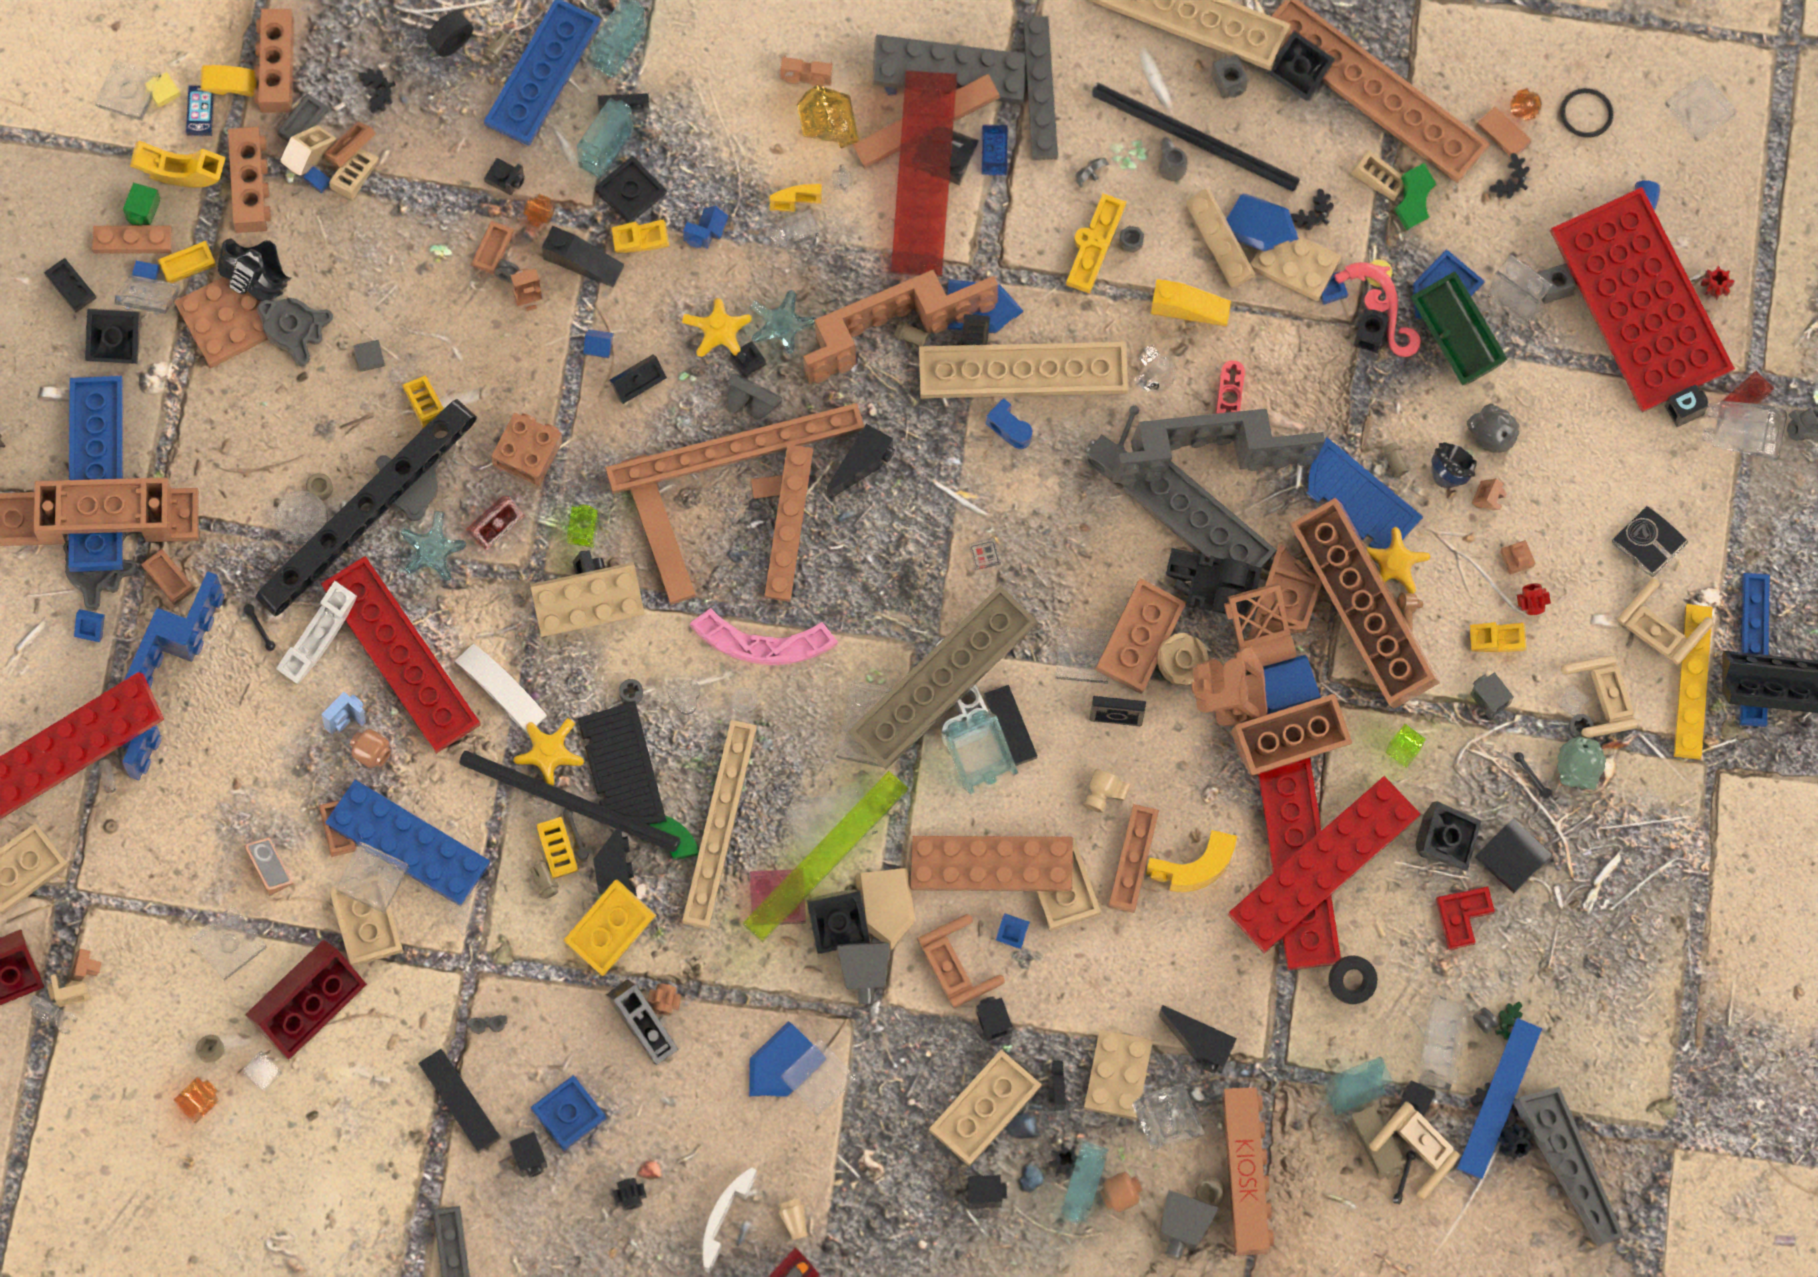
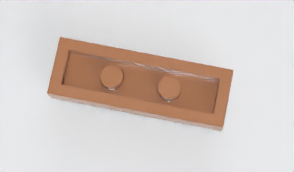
(131, 239)

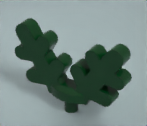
(1507, 1020)

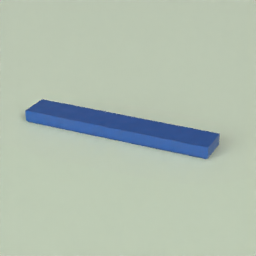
(1755, 633)
(1499, 1098)

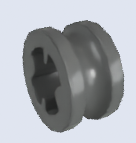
(505, 270)
(624, 688)
(1576, 720)
(1485, 1020)

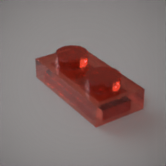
(1752, 390)

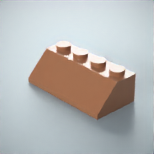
(1291, 735)

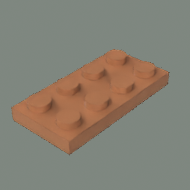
(1139, 634)

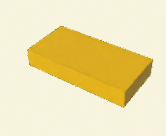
(187, 262)

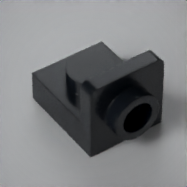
(505, 176)

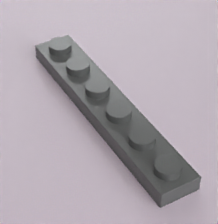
(1040, 88)

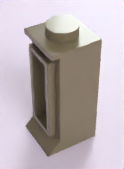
(1388, 1158)

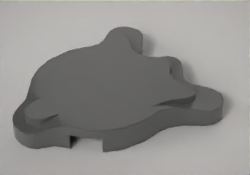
(292, 325)
(419, 495)
(93, 582)

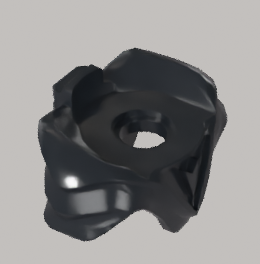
(253, 269)

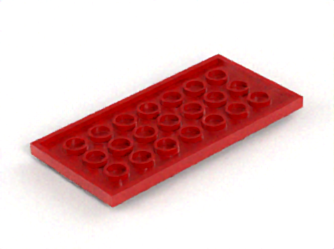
(1641, 299)

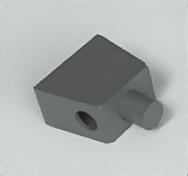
(864, 967)
(1184, 1223)

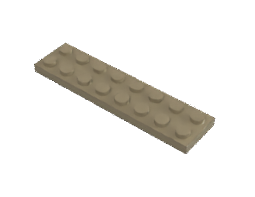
(943, 677)

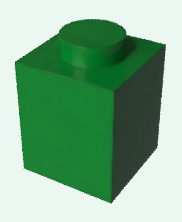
(141, 205)

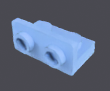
(338, 713)

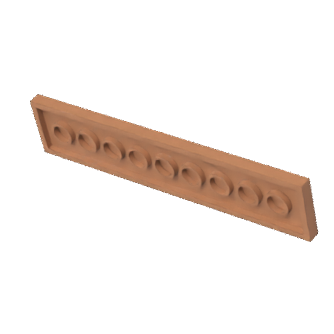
(1388, 96)

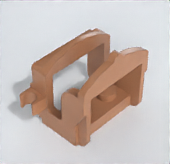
(1235, 695)

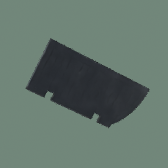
(622, 763)

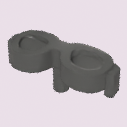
(1089, 170)
(495, 1023)

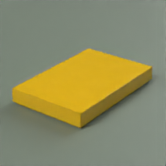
(609, 927)

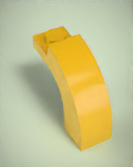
(181, 170)
(1200, 872)

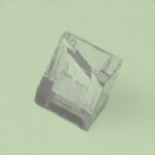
(262, 1071)

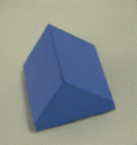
(713, 219)
(598, 343)

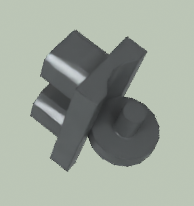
(1803, 424)

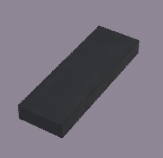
(1003, 705)

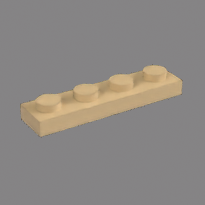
(1220, 238)

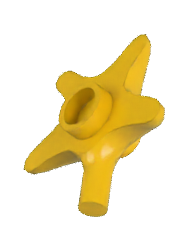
(718, 328)
(1397, 561)
(549, 750)

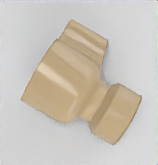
(1104, 786)

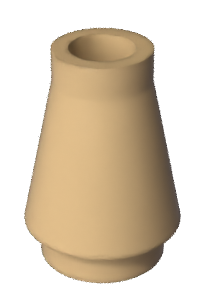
(793, 1216)

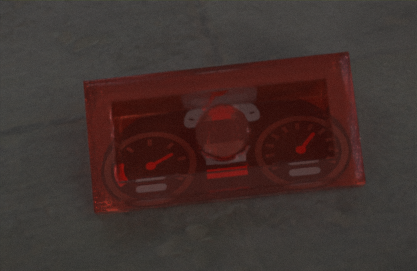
(495, 522)

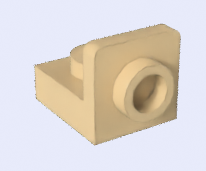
(71, 994)

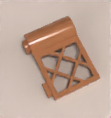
(1273, 645)

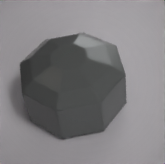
(1131, 239)

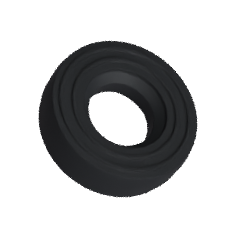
(1368, 984)

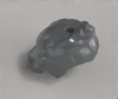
(1490, 425)

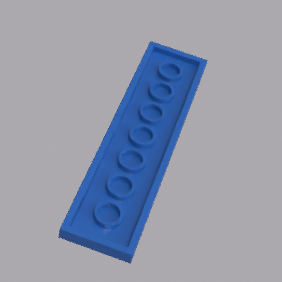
(94, 455)

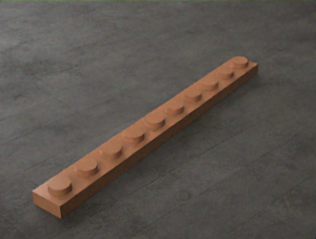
(734, 448)

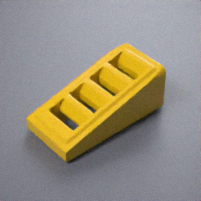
(428, 415)
(553, 825)

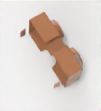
(797, 71)
(526, 287)

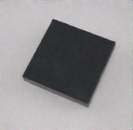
(630, 190)
(1117, 711)

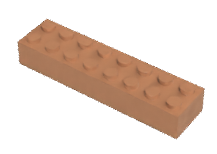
(1365, 603)

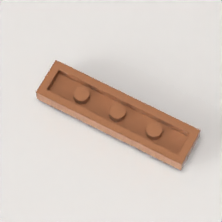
(1133, 858)

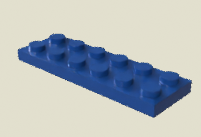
(542, 72)
(431, 854)

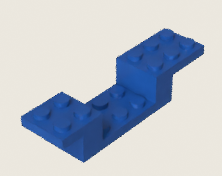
(176, 637)

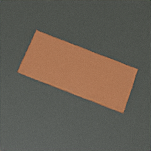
(766, 486)

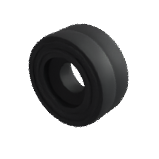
(449, 33)

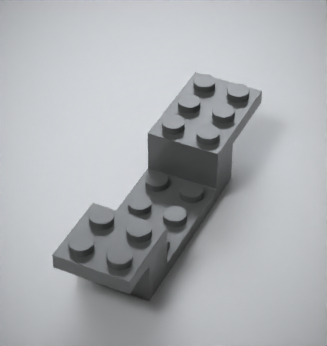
(1248, 430)

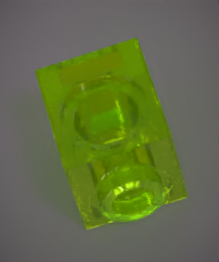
(583, 536)
(1405, 745)

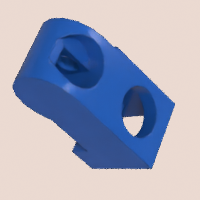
(1007, 426)

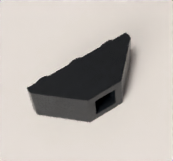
(611, 863)

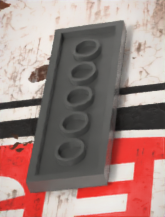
(897, 55)
(1200, 518)

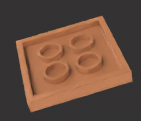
(221, 321)

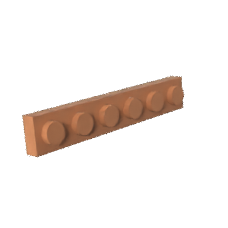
(788, 523)

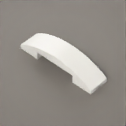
(318, 634)
(500, 687)
(740, 1188)

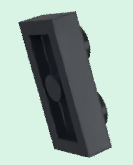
(636, 102)
(638, 379)

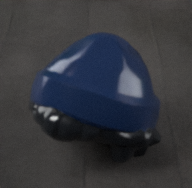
(1452, 465)

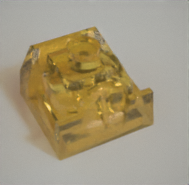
(827, 116)

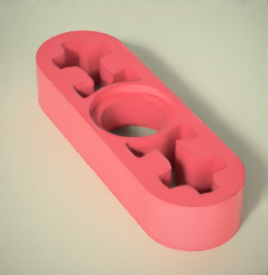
(1224, 379)

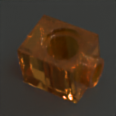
(197, 1099)

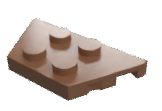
(1298, 592)

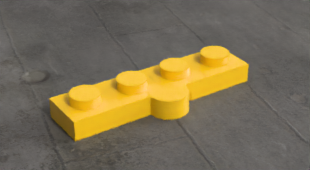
(1095, 243)

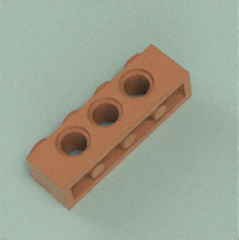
(276, 98)
(242, 142)

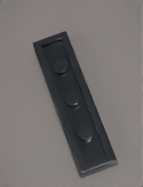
(459, 1100)

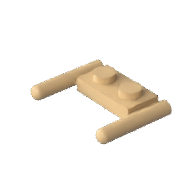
(1657, 631)
(1611, 694)
(1424, 1141)

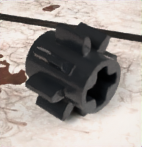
(1515, 1141)
(1062, 1154)
(629, 1194)

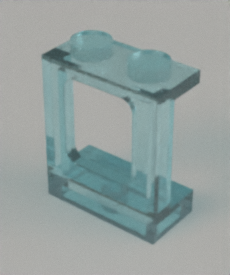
(1358, 1085)

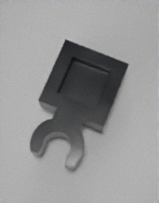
(1056, 1093)

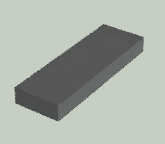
(451, 1242)

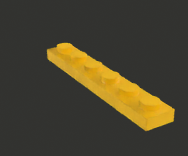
(1692, 687)

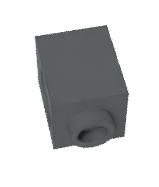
(1229, 67)
(1562, 274)
(1102, 455)
(1491, 694)

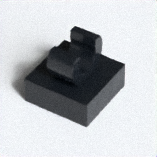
(748, 359)
(584, 563)

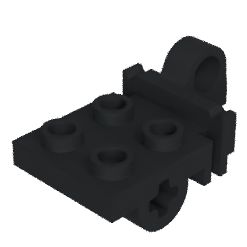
(1213, 580)

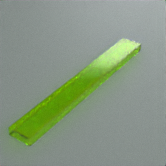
(825, 856)

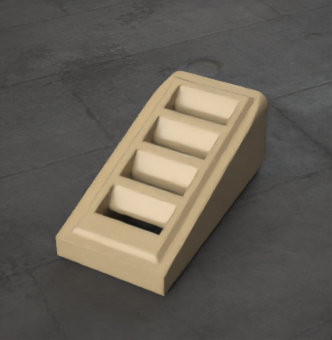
(1374, 182)
(351, 191)

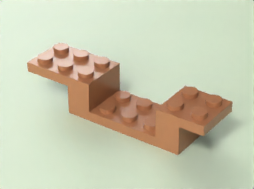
(922, 292)
(99, 507)

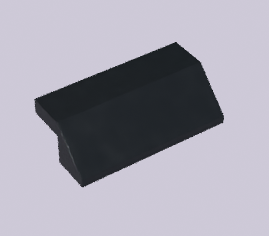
(1770, 681)

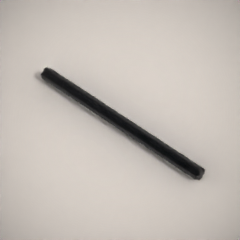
(1195, 137)
(570, 801)

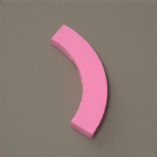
(762, 649)

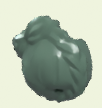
(1581, 763)

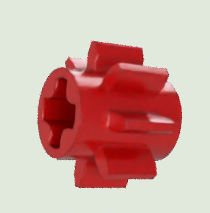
(1711, 279)
(1533, 599)

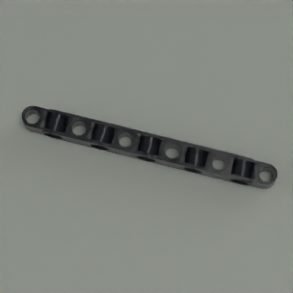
(351, 521)

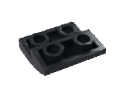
(1513, 856)

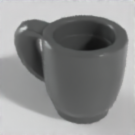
(1173, 161)

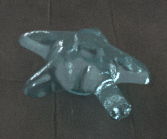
(781, 322)
(432, 547)

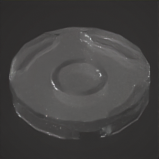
(300, 516)

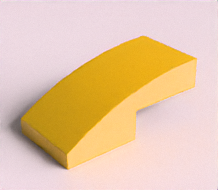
(225, 79)
(786, 199)
(639, 238)
(1498, 638)

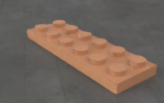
(992, 863)

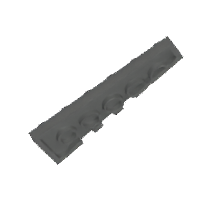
(1563, 1147)

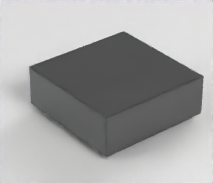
(369, 355)

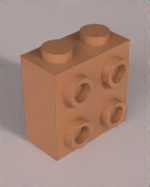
(527, 448)

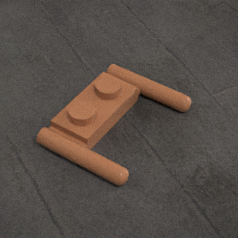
(948, 966)

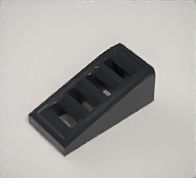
(975, 329)

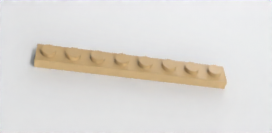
(719, 824)

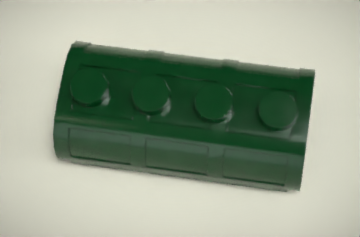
(1459, 328)

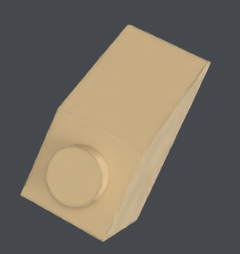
(306, 149)

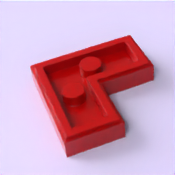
(1456, 912)

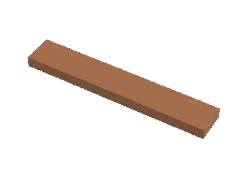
(888, 140)
(662, 542)

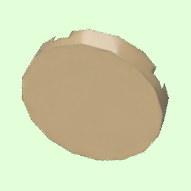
(1179, 656)

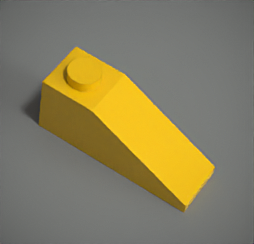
(1189, 303)

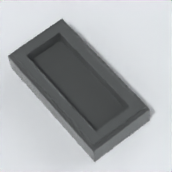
(305, 116)

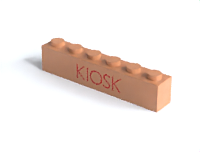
(1246, 1171)

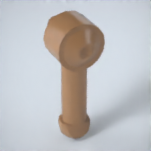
(1408, 604)

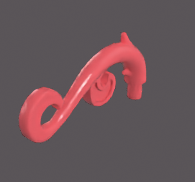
(1363, 269)

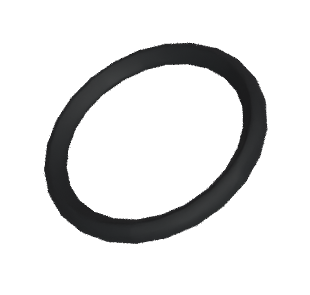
(1580, 133)

